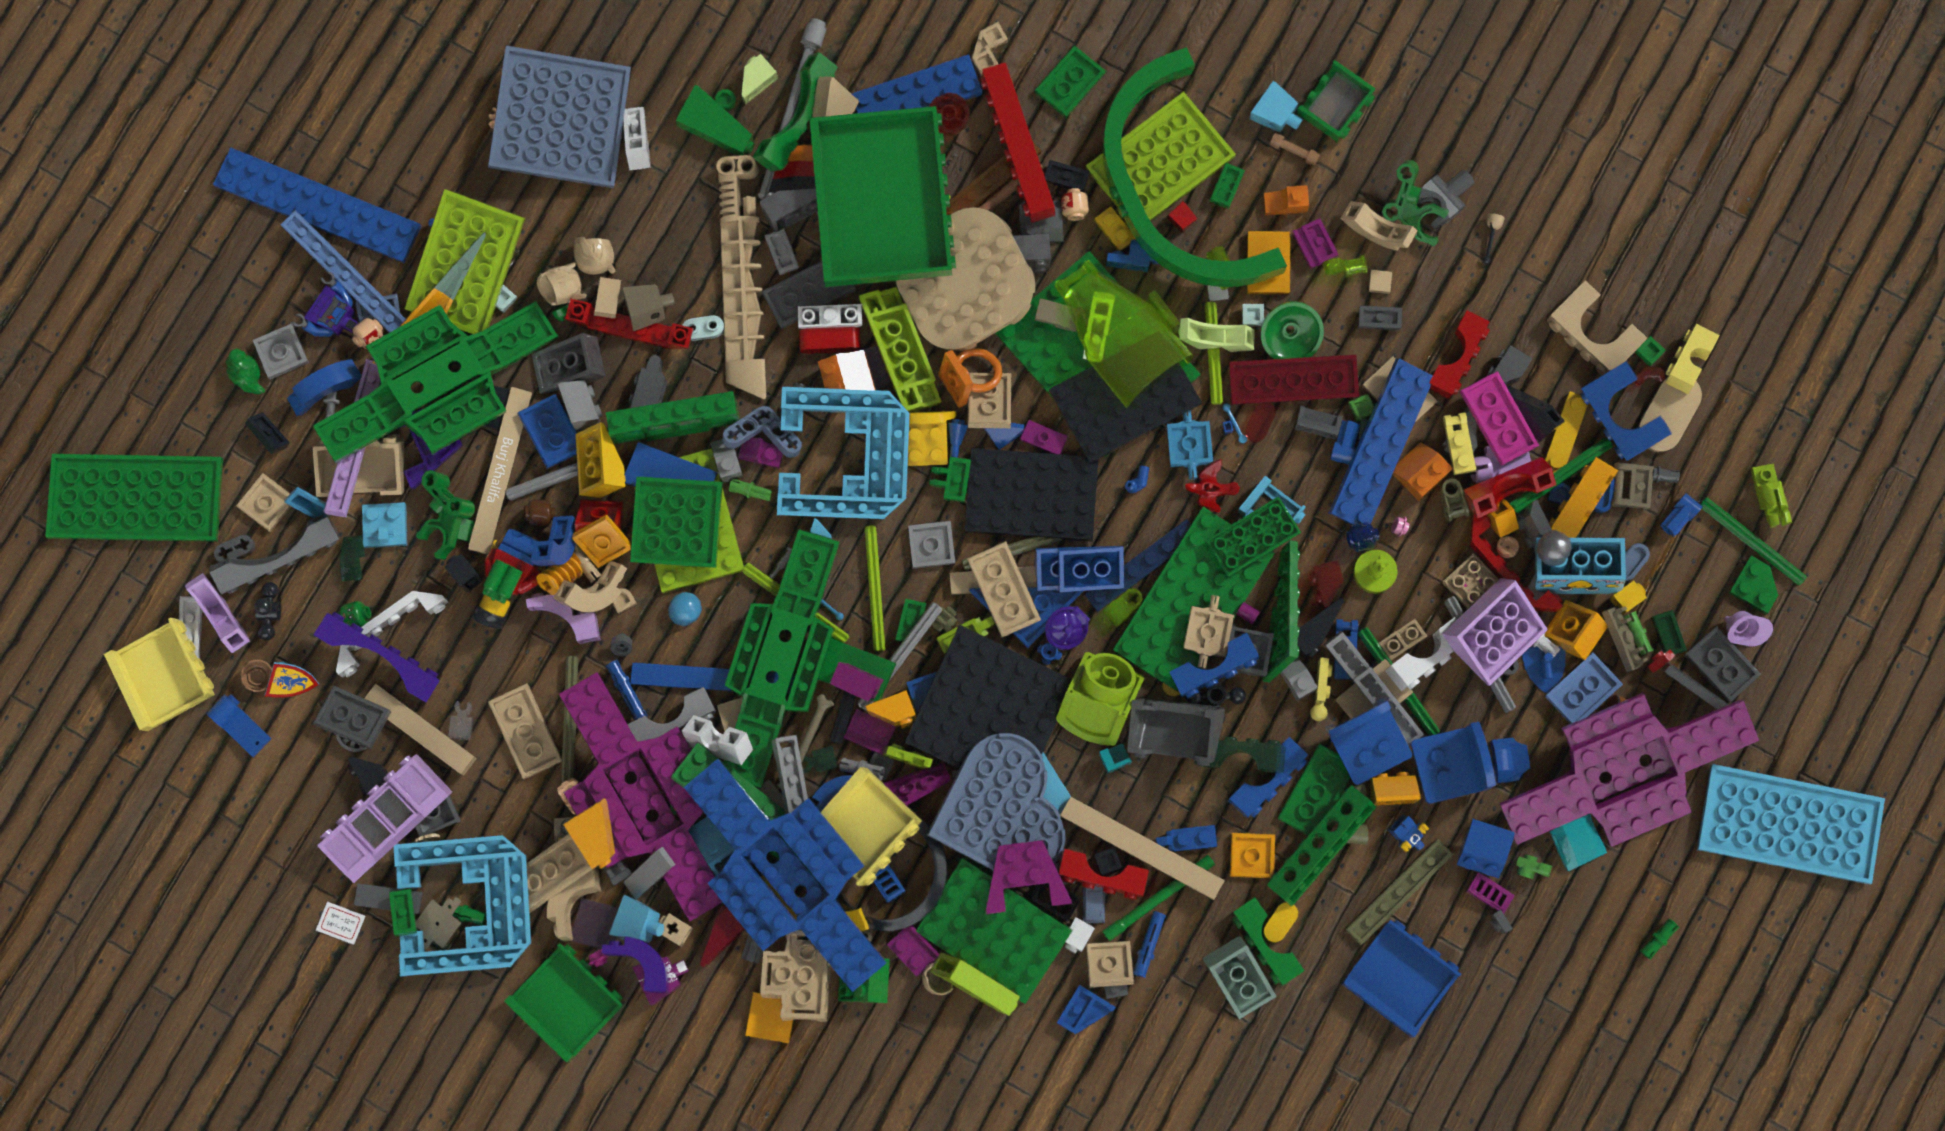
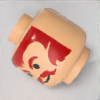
(1074, 204)
(367, 332)

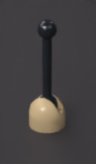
(1494, 222)

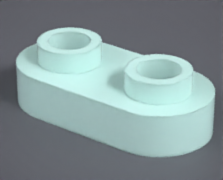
(703, 330)

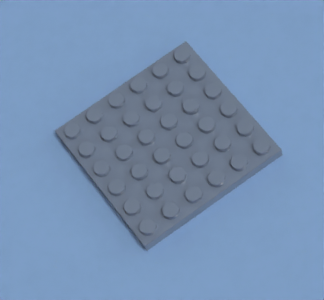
(559, 117)

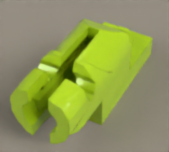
(1771, 495)

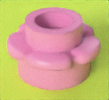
(1400, 526)

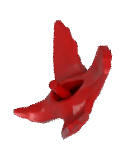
(1209, 488)

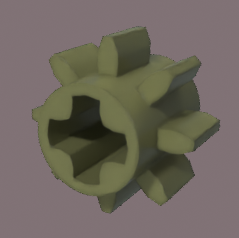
(945, 619)

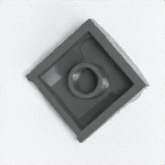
(1051, 226)
(1532, 523)
(1262, 644)
(440, 817)

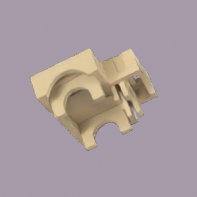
(798, 978)

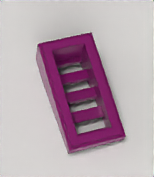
(1488, 882)

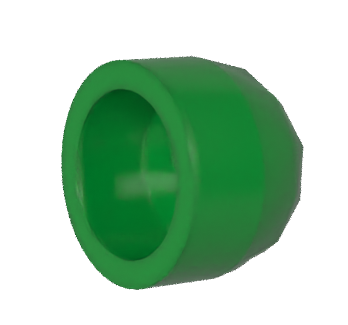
(560, 311)

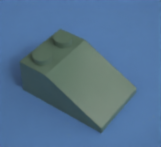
(1239, 977)

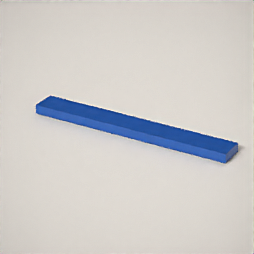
(688, 677)

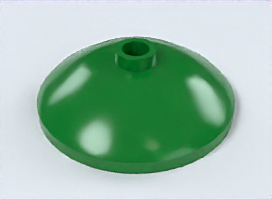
(1301, 340)

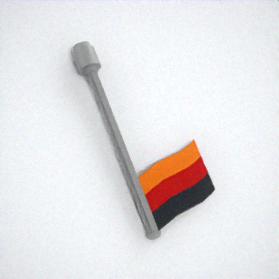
(800, 167)

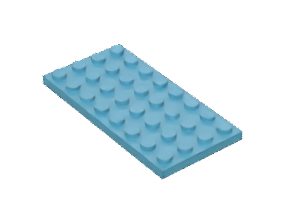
(1791, 824)

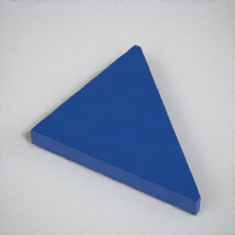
(1045, 602)

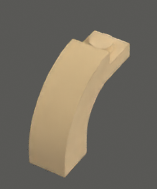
(1377, 229)
(595, 597)
(561, 904)

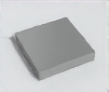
(280, 351)
(931, 544)

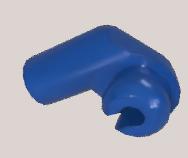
(1139, 482)

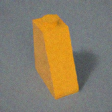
(593, 834)

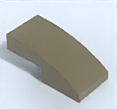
(1055, 314)

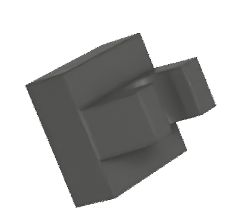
(617, 872)

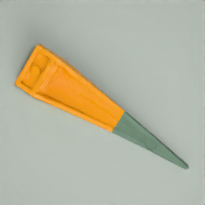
(448, 286)

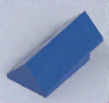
(1079, 568)

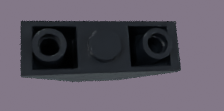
(368, 773)

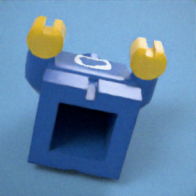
(1408, 832)

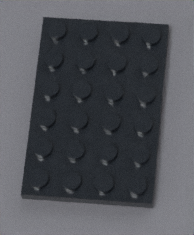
(1102, 420)
(1031, 495)

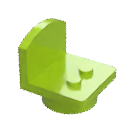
(1099, 698)

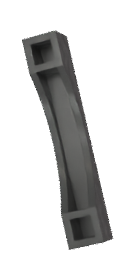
(1511, 368)
(234, 572)

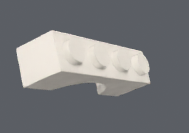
(1409, 668)

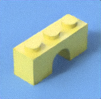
(1698, 344)

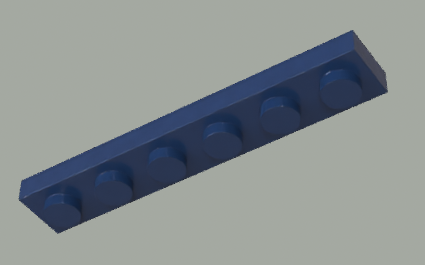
(1141, 566)

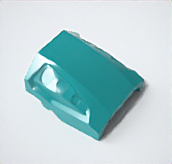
(1578, 842)

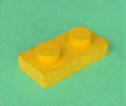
(1114, 229)

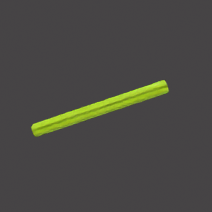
(773, 587)
(874, 588)

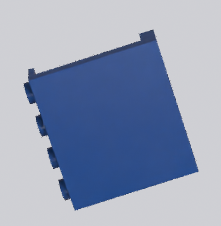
(1401, 977)

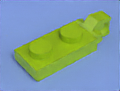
(974, 624)

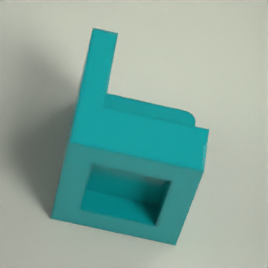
(1115, 758)

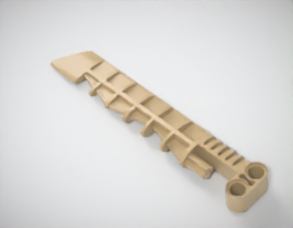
(740, 299)

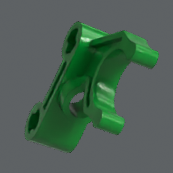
(1407, 201)
(450, 511)

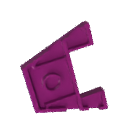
(1024, 866)

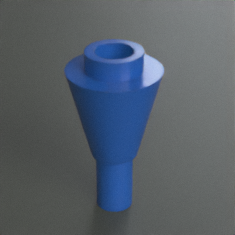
(957, 431)

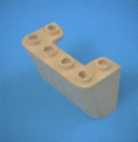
(379, 470)

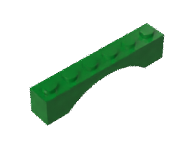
(774, 151)

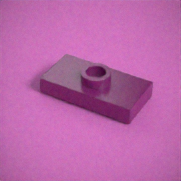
(1043, 438)

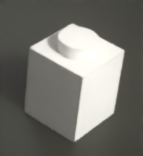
(1079, 935)

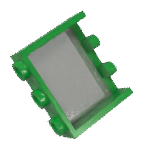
(1337, 102)

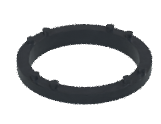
(929, 903)

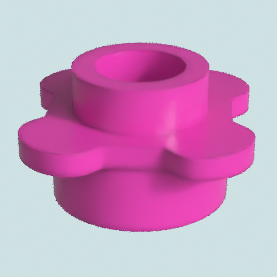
(597, 959)

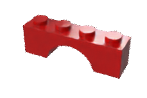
(1447, 377)
(1531, 477)
(1074, 867)

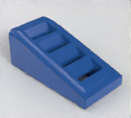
(896, 893)

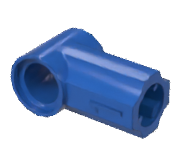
(1344, 447)
(1683, 512)

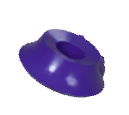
(1067, 628)

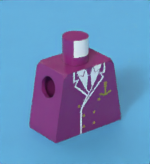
(674, 970)

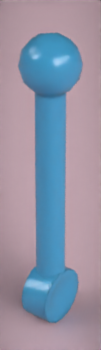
(1242, 438)
(839, 616)

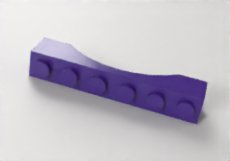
(336, 633)

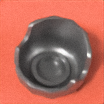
(1554, 548)

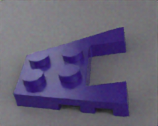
(430, 460)

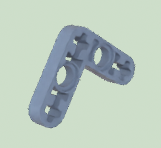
(766, 426)

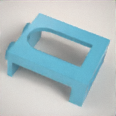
(1272, 492)

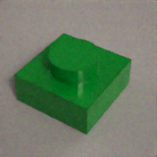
(1650, 351)

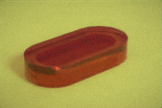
(1260, 422)

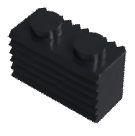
(463, 573)

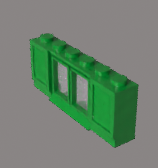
(673, 418)

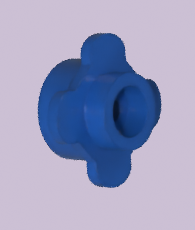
(1047, 658)

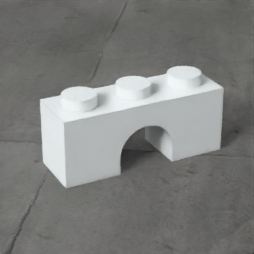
(730, 746)

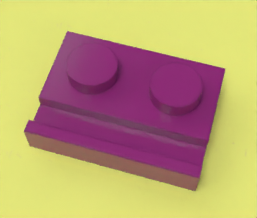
(1315, 243)
(869, 732)
(913, 950)

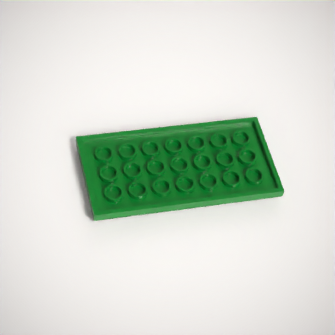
(134, 497)
(1188, 579)

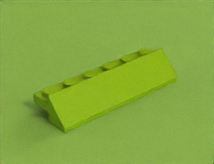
(901, 349)

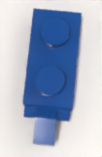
(1189, 838)

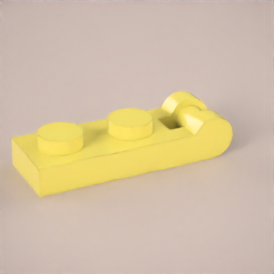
(1459, 444)

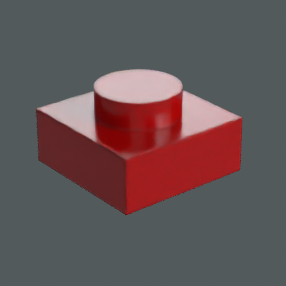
(1660, 660)

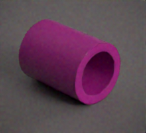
(1247, 613)

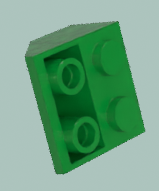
(871, 991)

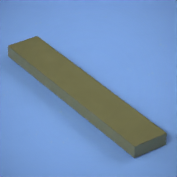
(1399, 892)

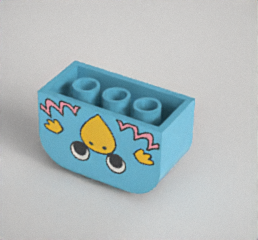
(1591, 568)

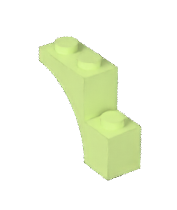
(1206, 336)

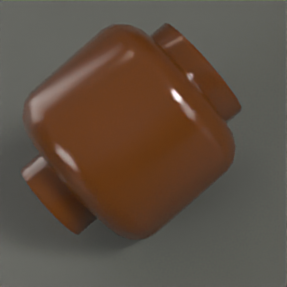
(538, 513)

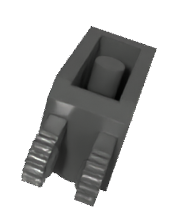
(649, 384)

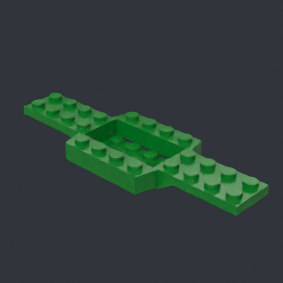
(793, 610)

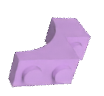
(218, 613)
(584, 624)

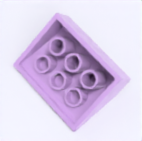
(1495, 630)

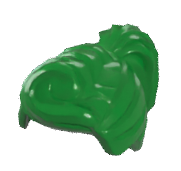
(244, 371)

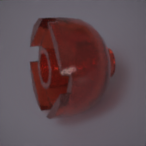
(954, 113)

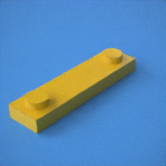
(1565, 434)

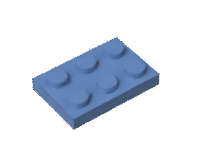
(1584, 689)

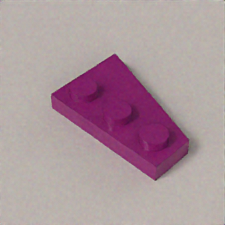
(919, 783)

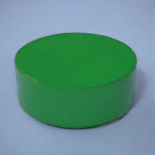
(726, 99)

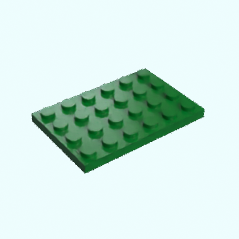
(1006, 946)

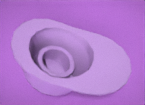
(1748, 629)

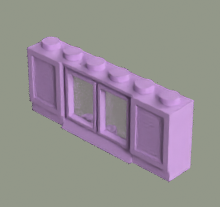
(384, 817)

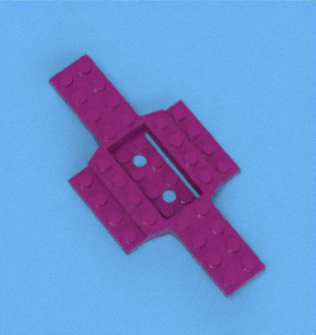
(1613, 744)
(617, 754)

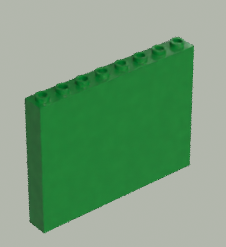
(882, 196)

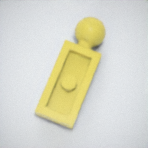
(1324, 670)

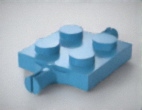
(1189, 444)

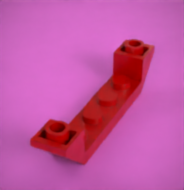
(656, 334)
(1547, 602)

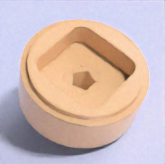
(1507, 547)

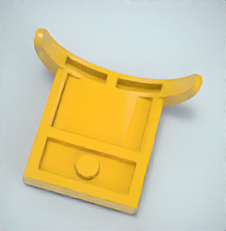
(928, 438)

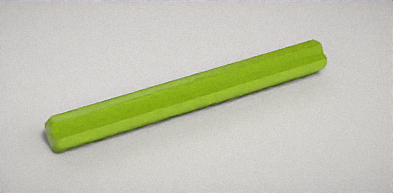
(1214, 358)

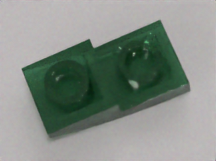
(351, 551)

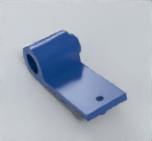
(238, 724)

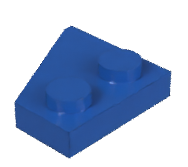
(1083, 1010)

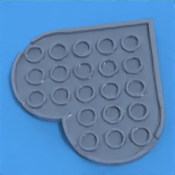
(998, 802)

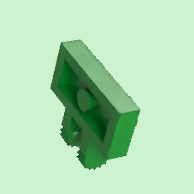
(956, 481)

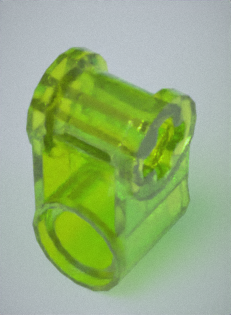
(1120, 609)

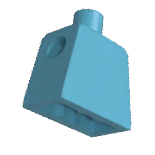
(1276, 109)
(636, 921)

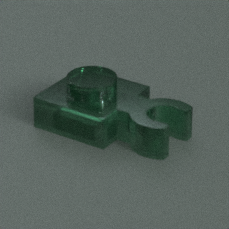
(822, 759)

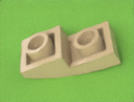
(1403, 639)

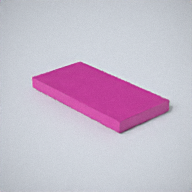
(1499, 418)

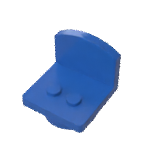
(1369, 742)
(1453, 763)

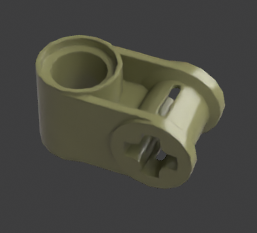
(1454, 501)

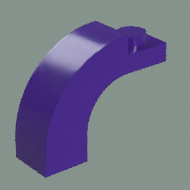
(655, 971)

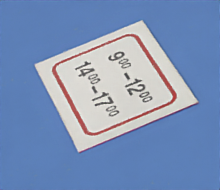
(340, 923)

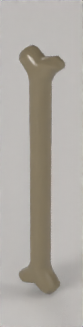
(823, 704)

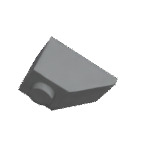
(726, 461)
(1298, 680)

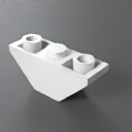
(830, 316)

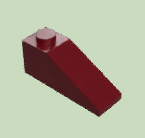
(724, 932)

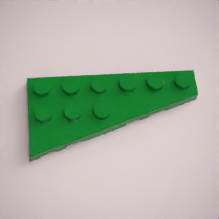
(1286, 614)

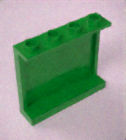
(565, 1002)

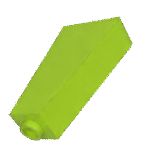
(975, 983)

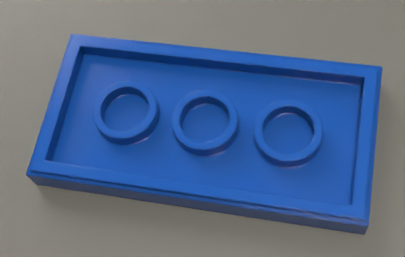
(659, 464)

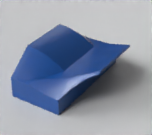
(1509, 759)

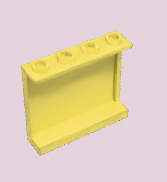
(160, 675)
(870, 822)

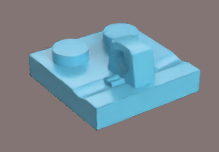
(384, 525)

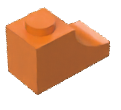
(1287, 201)

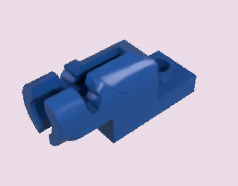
(1137, 259)

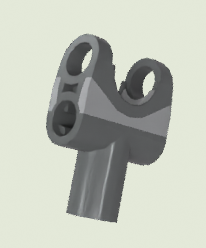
(1446, 195)

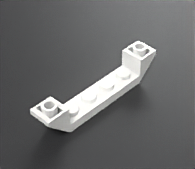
(433, 603)

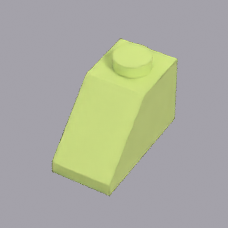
(757, 77)

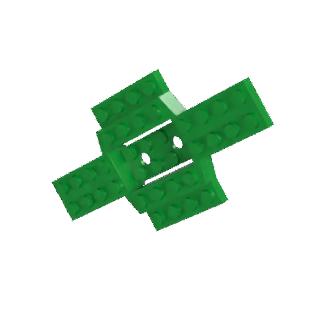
(422, 354)

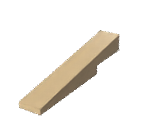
(422, 731)

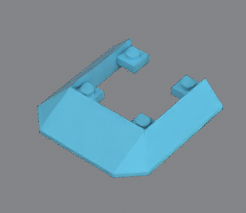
(886, 453)
(506, 895)

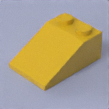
(598, 463)

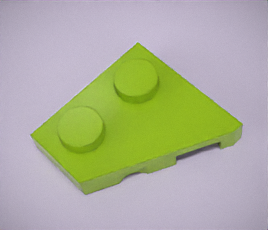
(914, 759)

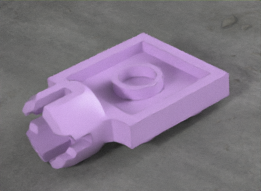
(1488, 466)

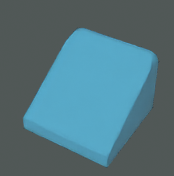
(818, 529)

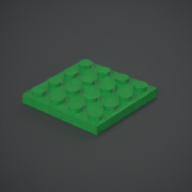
(676, 522)

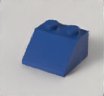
(1485, 848)

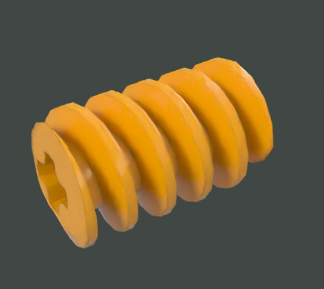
(554, 575)

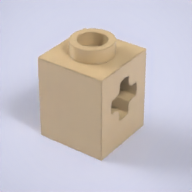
(683, 929)

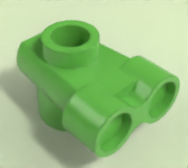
(1528, 866)

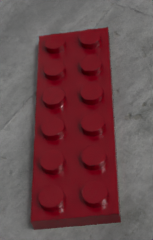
(1293, 379)

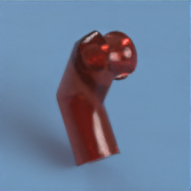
(1650, 373)

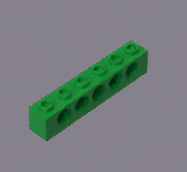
(1322, 856)

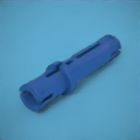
(622, 682)
(1141, 969)

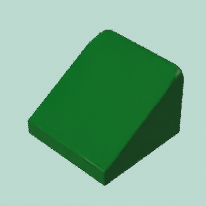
(465, 530)

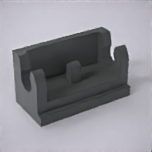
(1318, 423)

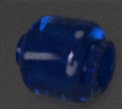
(1362, 537)

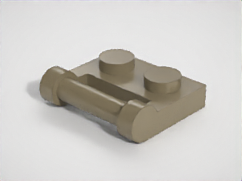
(1639, 486)

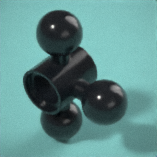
(267, 611)
(1236, 696)

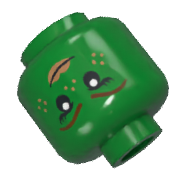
(355, 613)

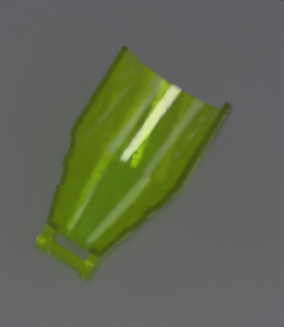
(1120, 332)

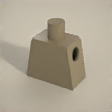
(646, 305)

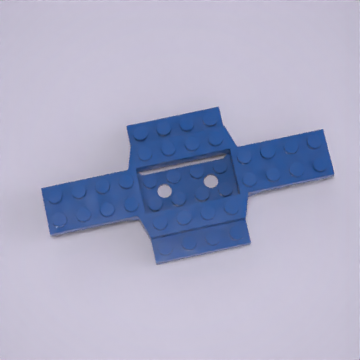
(817, 847)

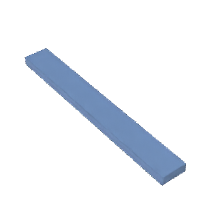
(343, 271)

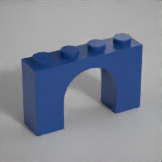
(1628, 441)

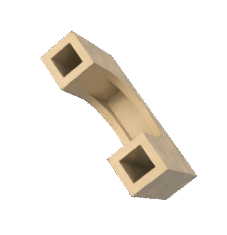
(1567, 321)

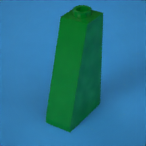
(711, 122)

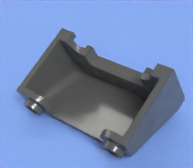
(1175, 729)

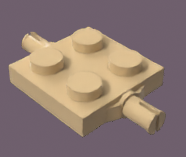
(1208, 631)

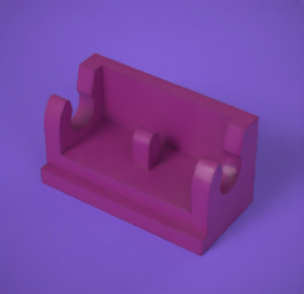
(856, 681)

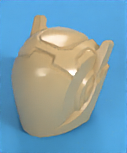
(593, 255)
(560, 285)

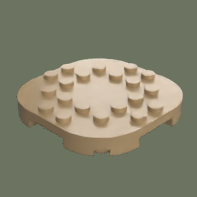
(985, 290)

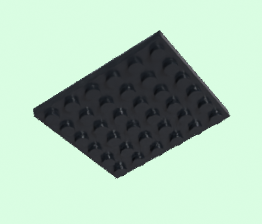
(984, 693)

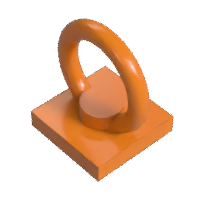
(957, 378)

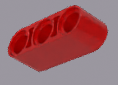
(829, 340)

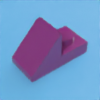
(760, 452)

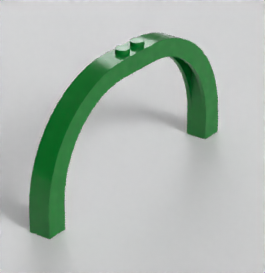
(1190, 267)

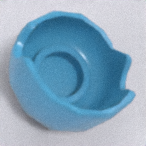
(684, 608)

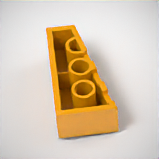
(1584, 498)

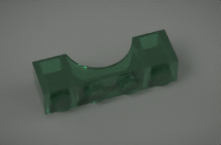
(1268, 756)

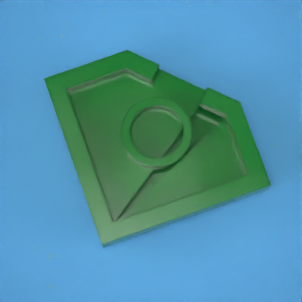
(1755, 585)

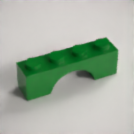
(1282, 966)

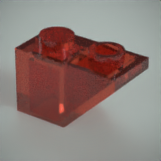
(1327, 579)

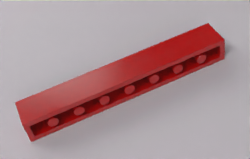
(1018, 143)

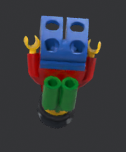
(507, 573)

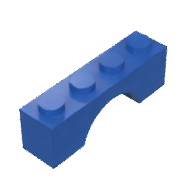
(1191, 679)
(1249, 798)

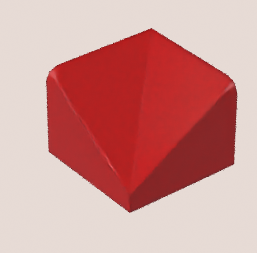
(1182, 217)

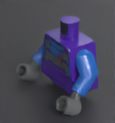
(330, 312)

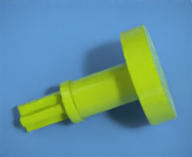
(1375, 571)

